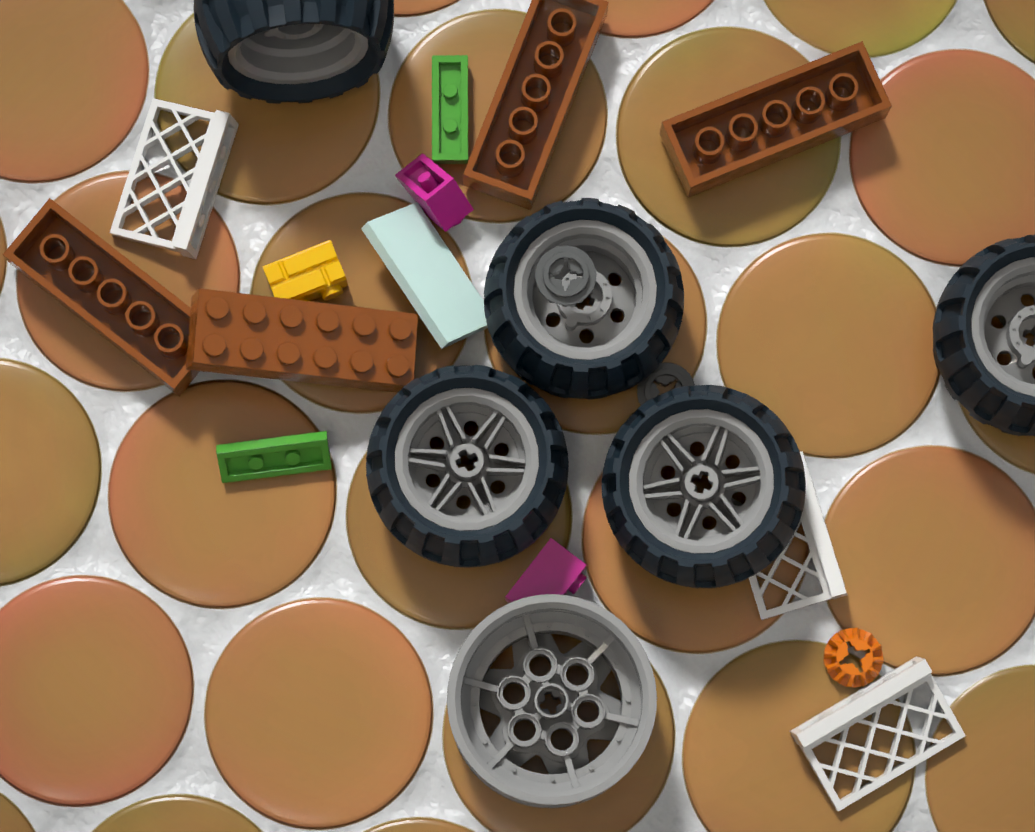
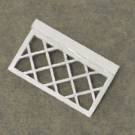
(203, 185)
(821, 552)
(862, 704)

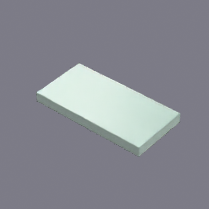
(427, 274)

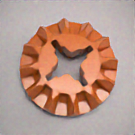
(848, 674)

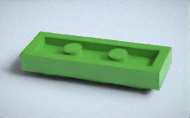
(450, 109)
(273, 457)

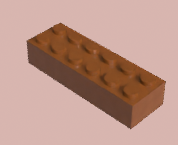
(534, 99)
(775, 119)
(106, 293)
(301, 341)

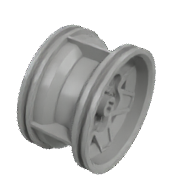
(604, 647)

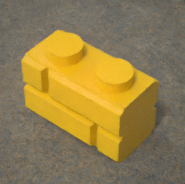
(307, 274)

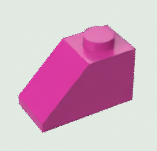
(435, 192)
(551, 572)

